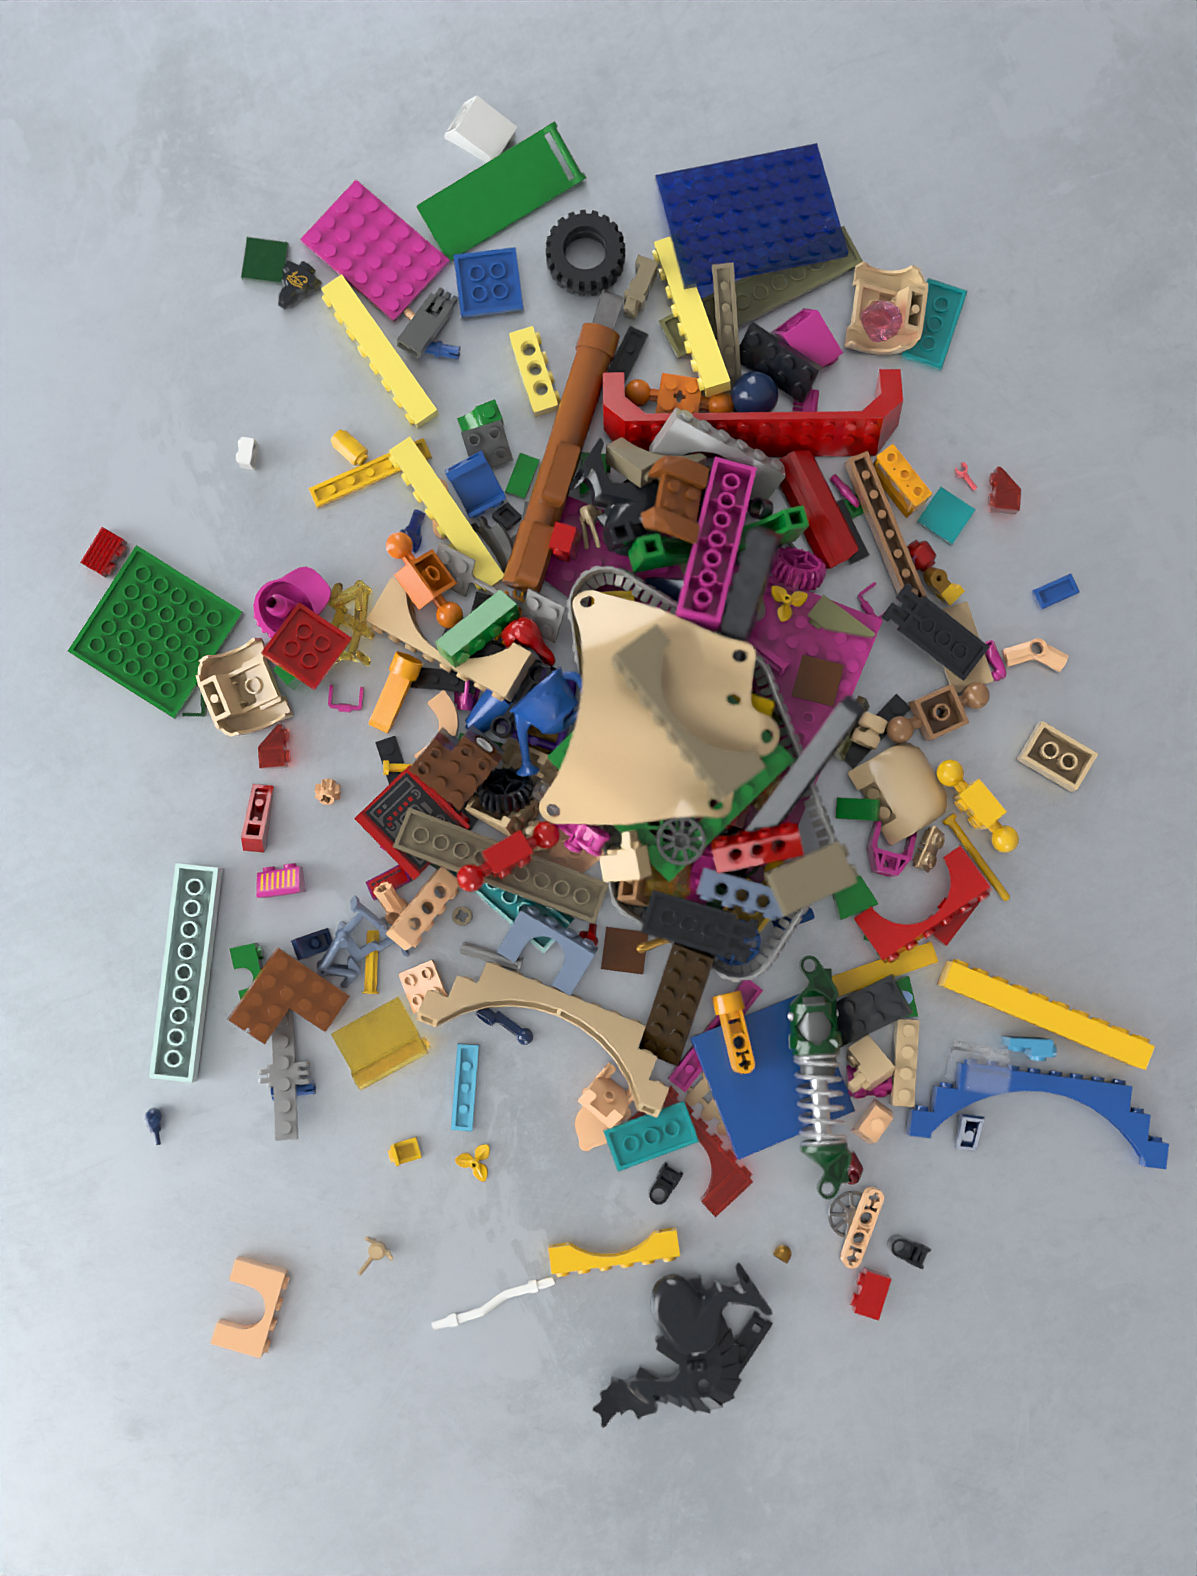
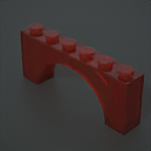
(727, 1177)

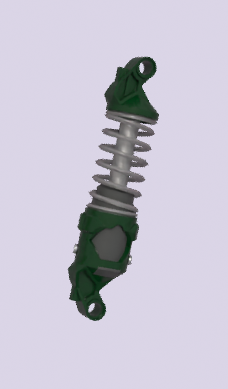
(815, 1046)

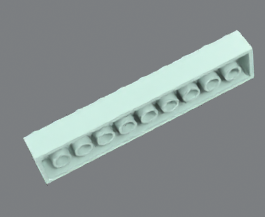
(186, 973)

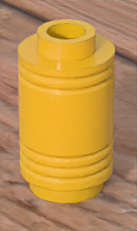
(349, 447)

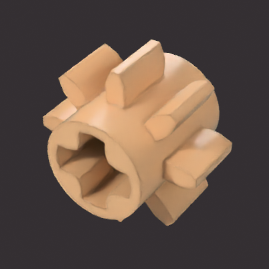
(327, 791)

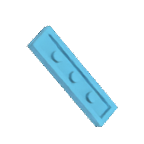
(465, 1087)

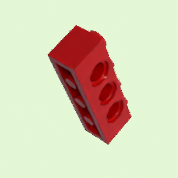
(766, 853)

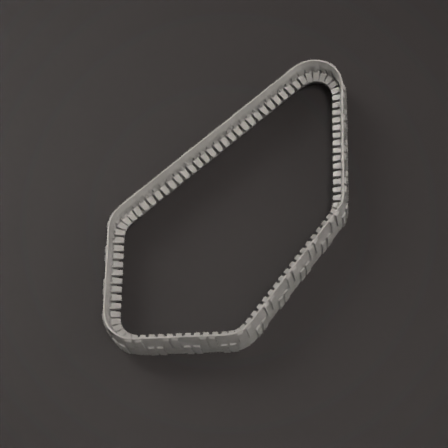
(598, 573)

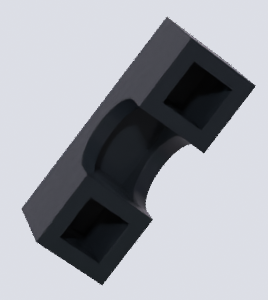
(625, 533)

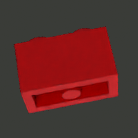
(870, 1293)

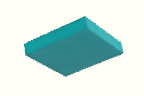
(946, 515)

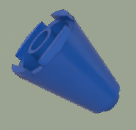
(486, 710)

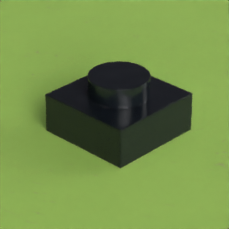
(507, 516)

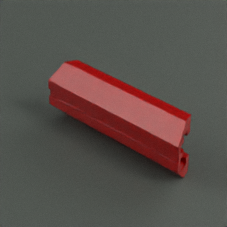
(827, 530)

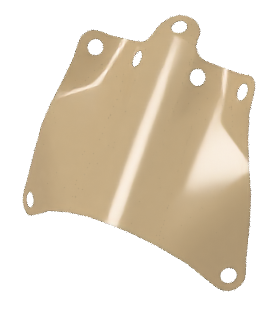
(618, 757)

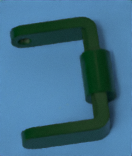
(203, 709)

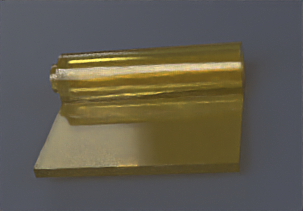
(380, 1043)

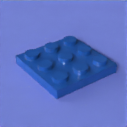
(488, 282)

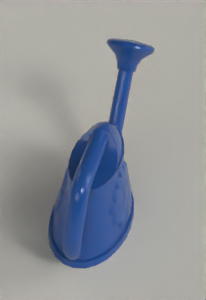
(546, 710)

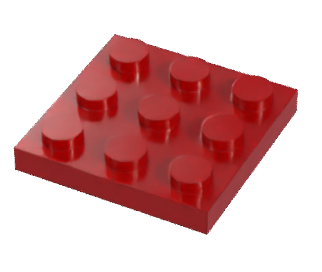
(306, 646)

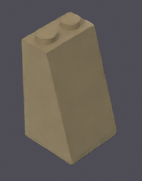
(811, 877)

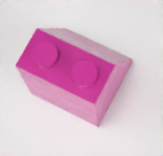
(810, 336)

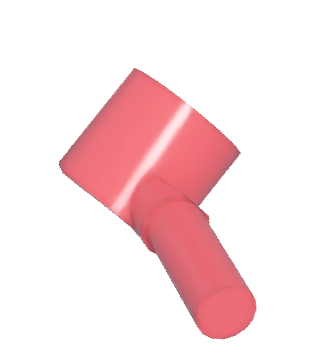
(965, 476)

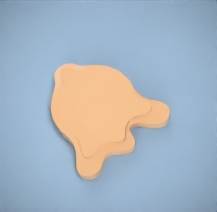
(591, 1128)

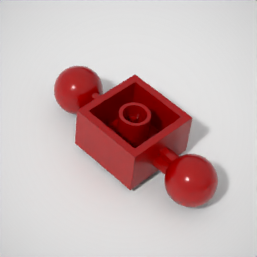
(508, 854)

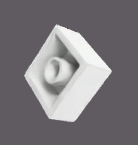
(247, 453)

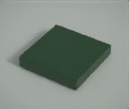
(264, 260)

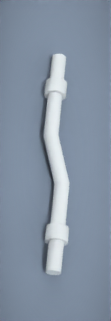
(455, 1319)

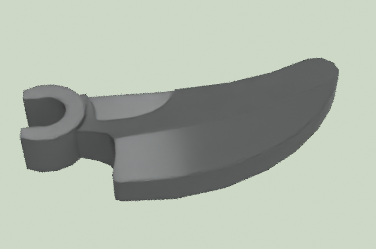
(497, 540)

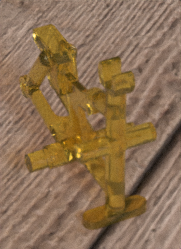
(356, 622)

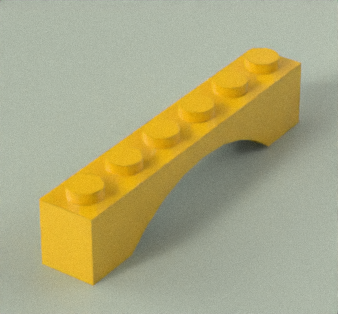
(569, 1257)

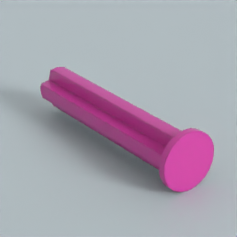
(770, 658)

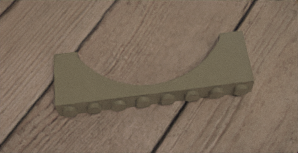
(718, 768)

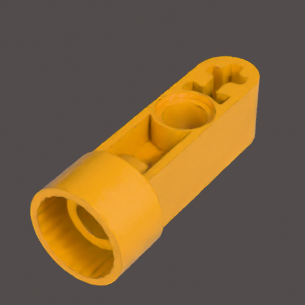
(403, 670)
(730, 1007)

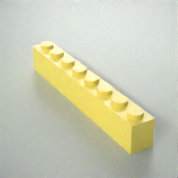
(693, 323)
(379, 351)
(444, 510)

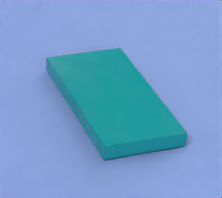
(940, 320)
(650, 1136)

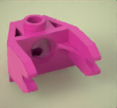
(878, 857)

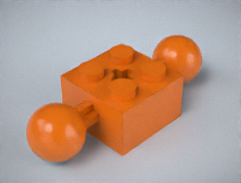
(677, 386)
(424, 579)

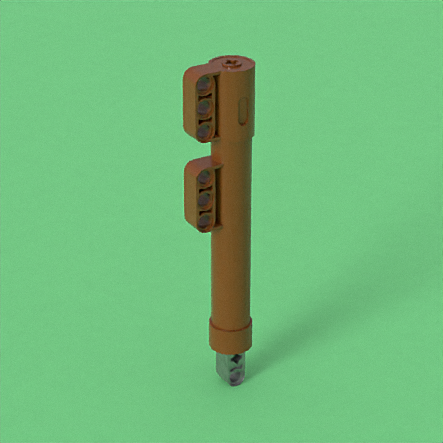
(564, 448)

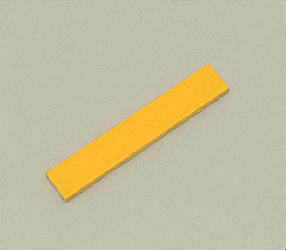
(359, 477)
(871, 972)

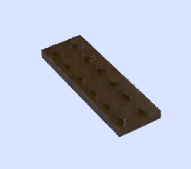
(676, 1002)

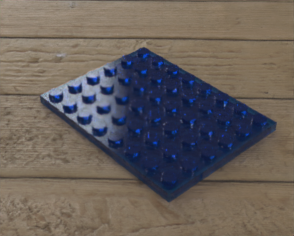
(752, 212)

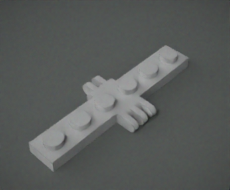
(284, 1076)

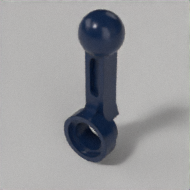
(488, 1016)

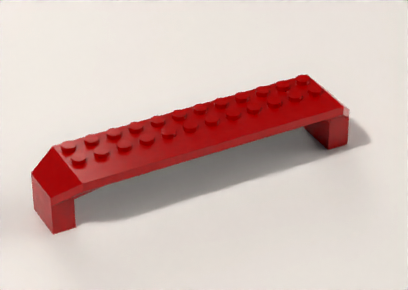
(771, 432)

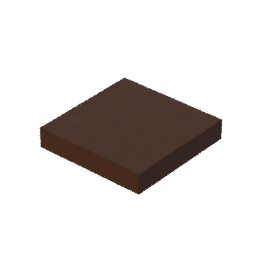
(817, 680)
(621, 951)

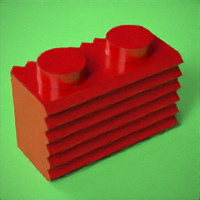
(104, 552)

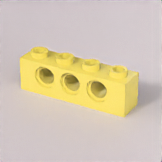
(520, 342)

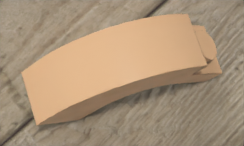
(446, 714)

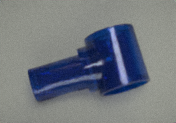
(413, 529)

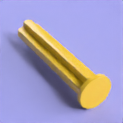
(371, 965)

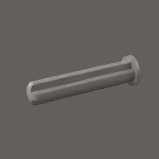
(490, 956)

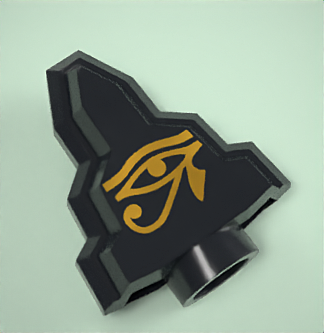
(297, 283)

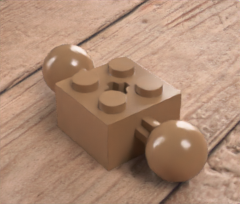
(924, 710)

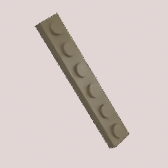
(727, 319)

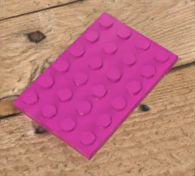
(375, 250)

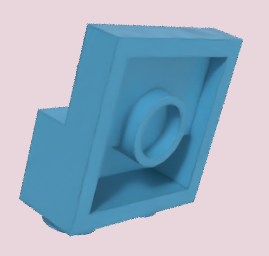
(1035, 1047)

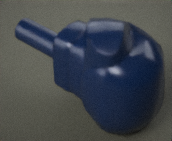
(152, 1119)

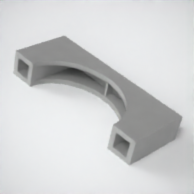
(688, 434)

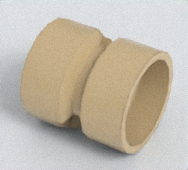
(868, 731)

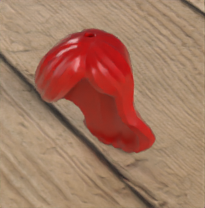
(527, 634)

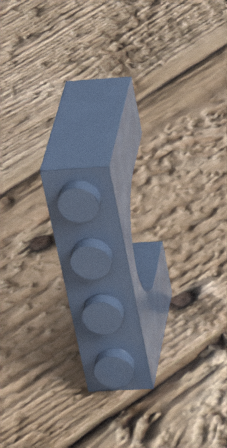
(532, 924)

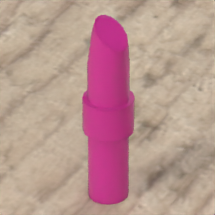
(845, 490)

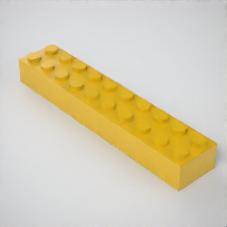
(1049, 1016)

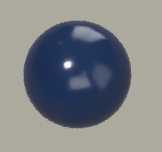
(754, 393)

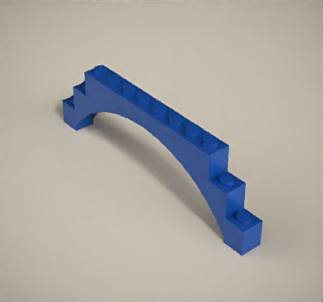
(1106, 1098)

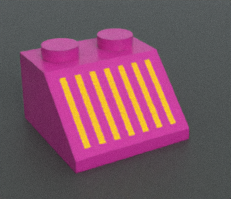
(280, 882)

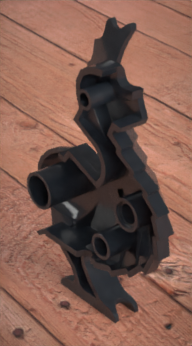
(621, 499)
(693, 1338)

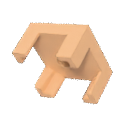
(606, 1097)

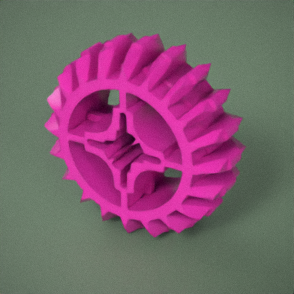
(798, 569)

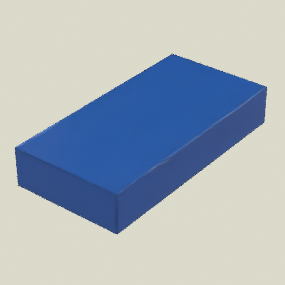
(1055, 591)

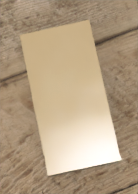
(981, 672)

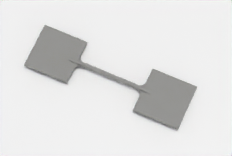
(539, 608)

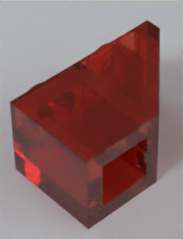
(1005, 493)
(273, 749)

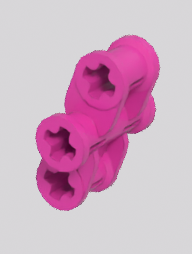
(584, 836)

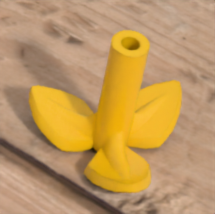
(780, 595)
(480, 1170)

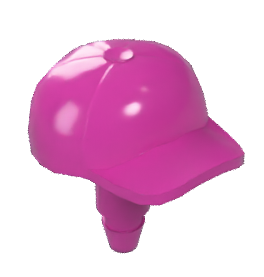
(280, 596)

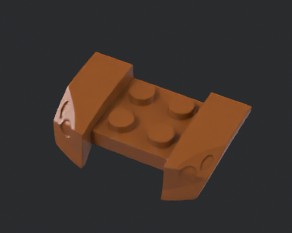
(677, 497)

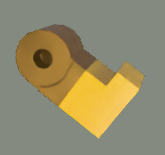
(940, 585)

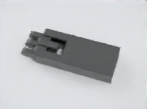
(424, 326)

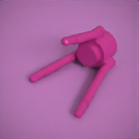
(465, 701)

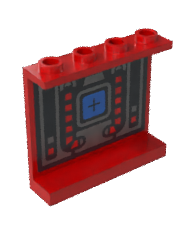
(387, 811)

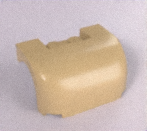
(901, 287)
(241, 690)
(906, 790)

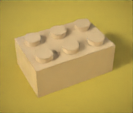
(1057, 756)

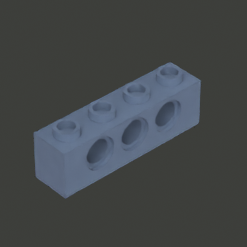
(711, 878)

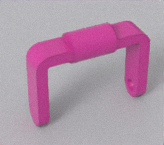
(864, 604)
(345, 707)

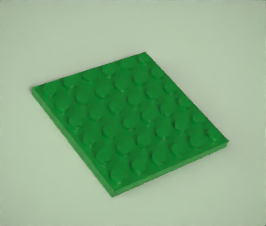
(154, 631)

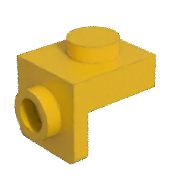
(405, 1151)

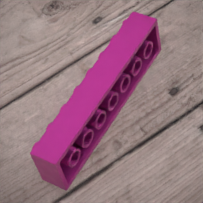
(717, 544)

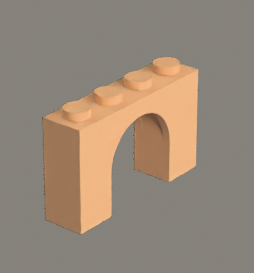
(269, 1283)

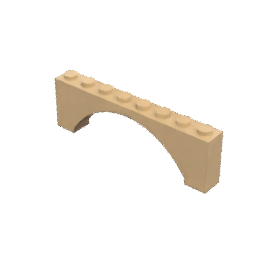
(498, 673)

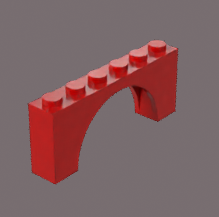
(966, 888)

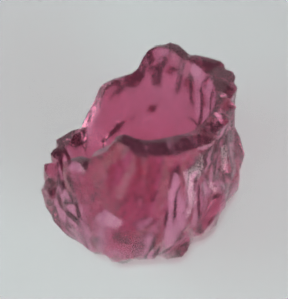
(881, 320)

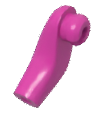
(995, 661)

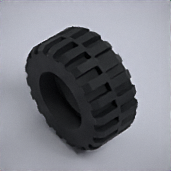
(585, 226)

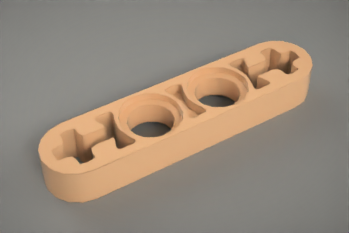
(865, 1228)

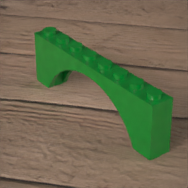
(660, 551)

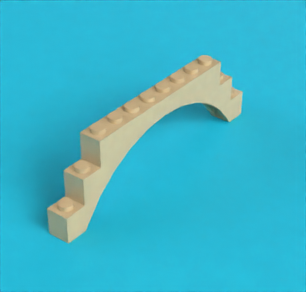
(510, 988)

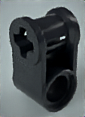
(665, 1183)
(912, 1251)

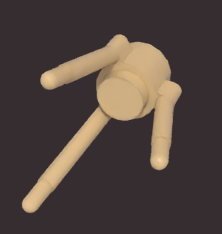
(588, 515)
(376, 1252)

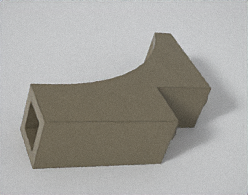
(636, 462)

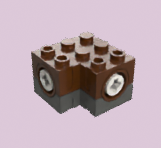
(456, 765)

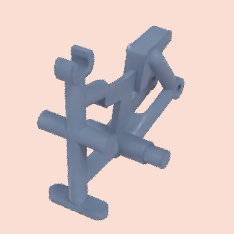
(344, 940)

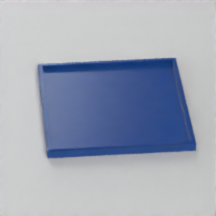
(762, 1104)

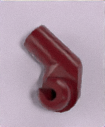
(855, 1169)

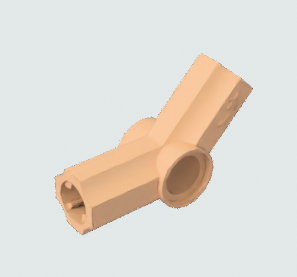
(1048, 655)
(391, 902)

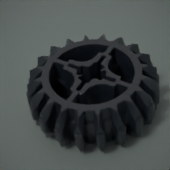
(505, 791)

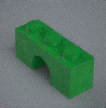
(247, 957)

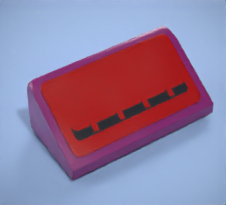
(396, 876)

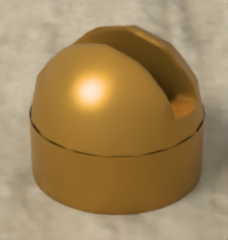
(783, 1253)

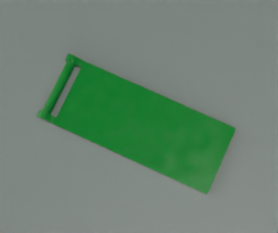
(498, 193)

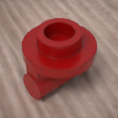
(590, 934)

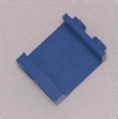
(475, 484)

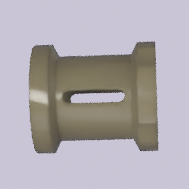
(458, 921)

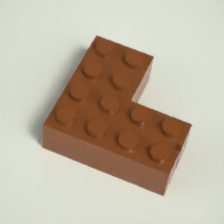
(286, 986)

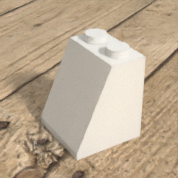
(481, 130)

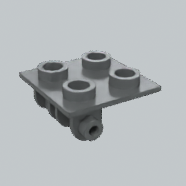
(489, 439)

